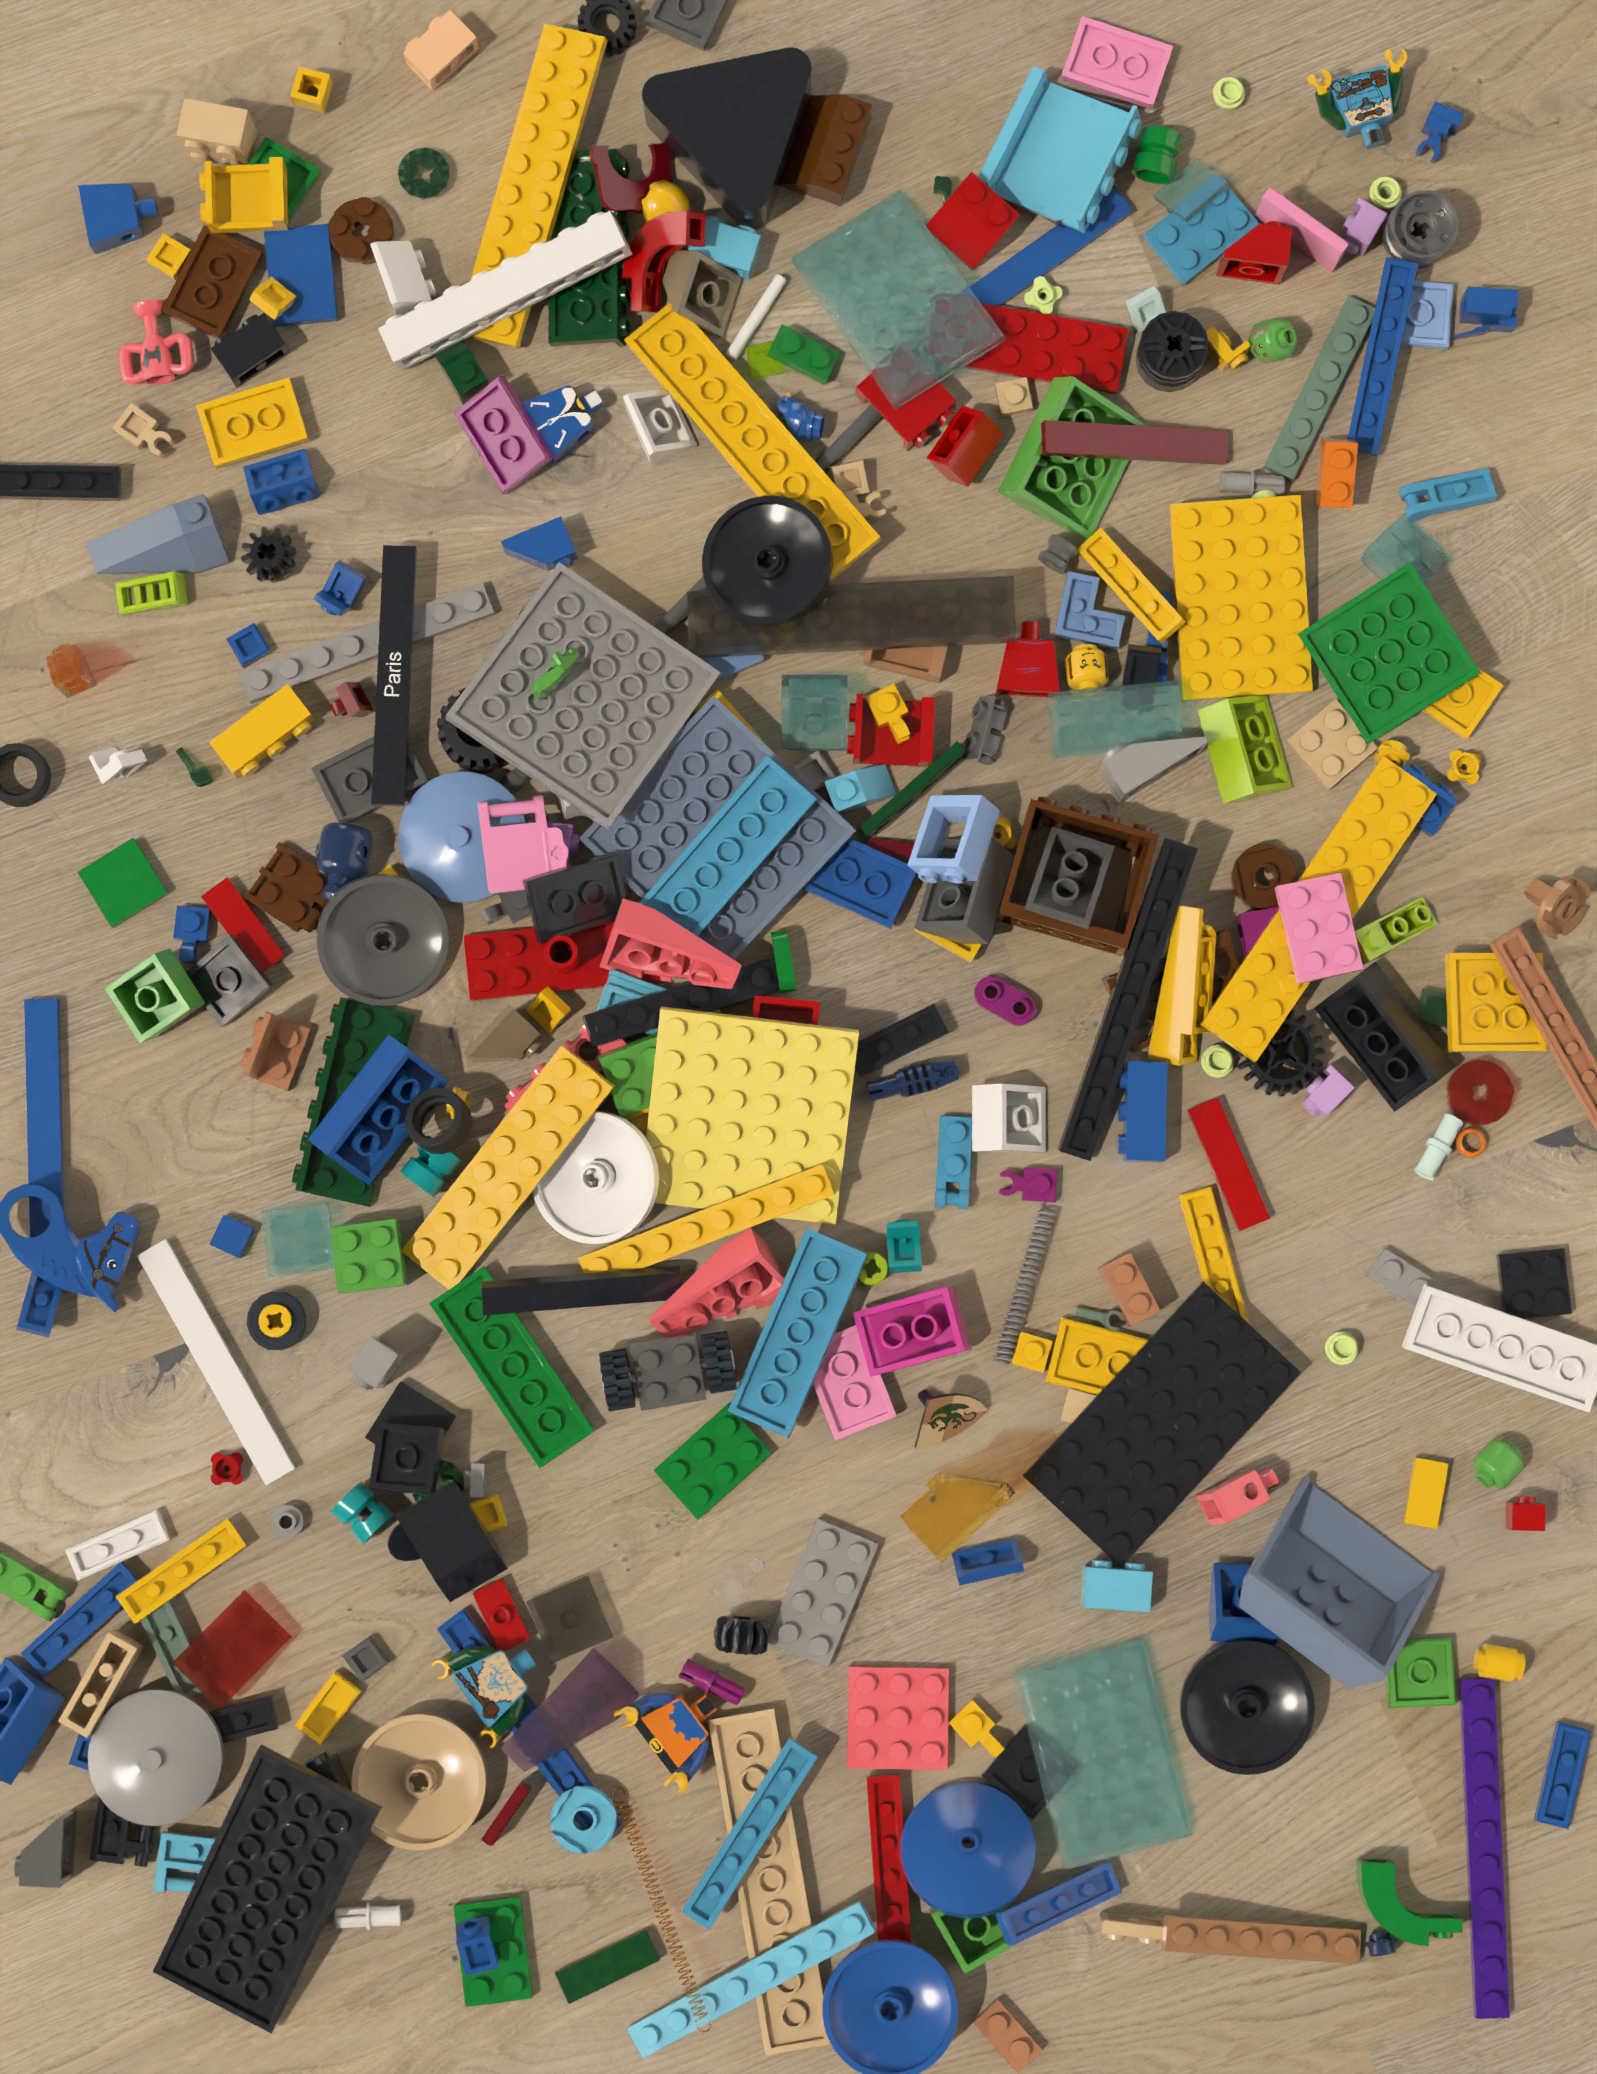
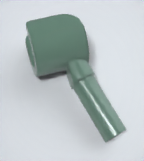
(1099, 1316)

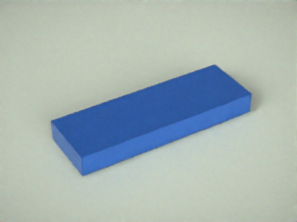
(1562, 1775)

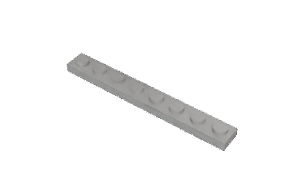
(362, 644)

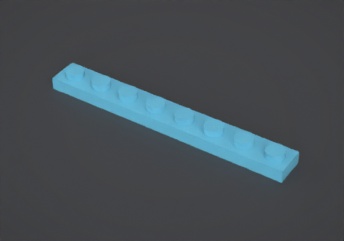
(753, 1978)

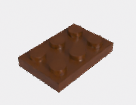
(212, 282)

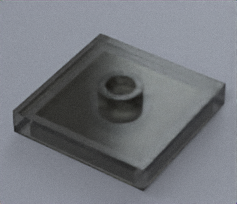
(569, 1619)

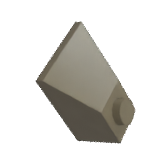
(701, 290)
(505, 1039)

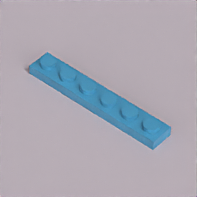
(749, 1833)

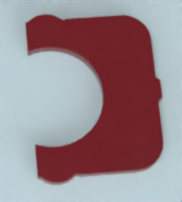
(622, 194)

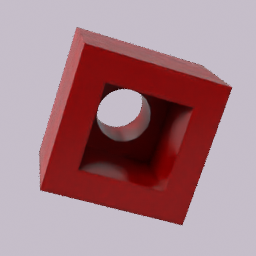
(1525, 1514)

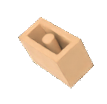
(440, 49)

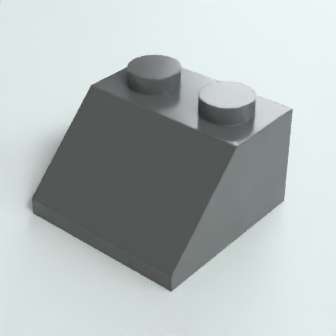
(50, 1856)

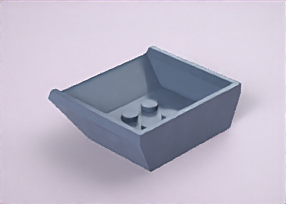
(1335, 1588)

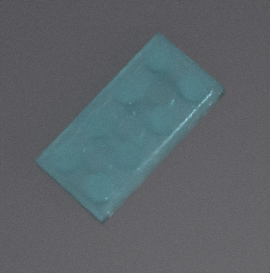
(1110, 716)

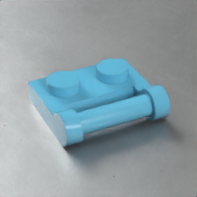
(180, 1852)

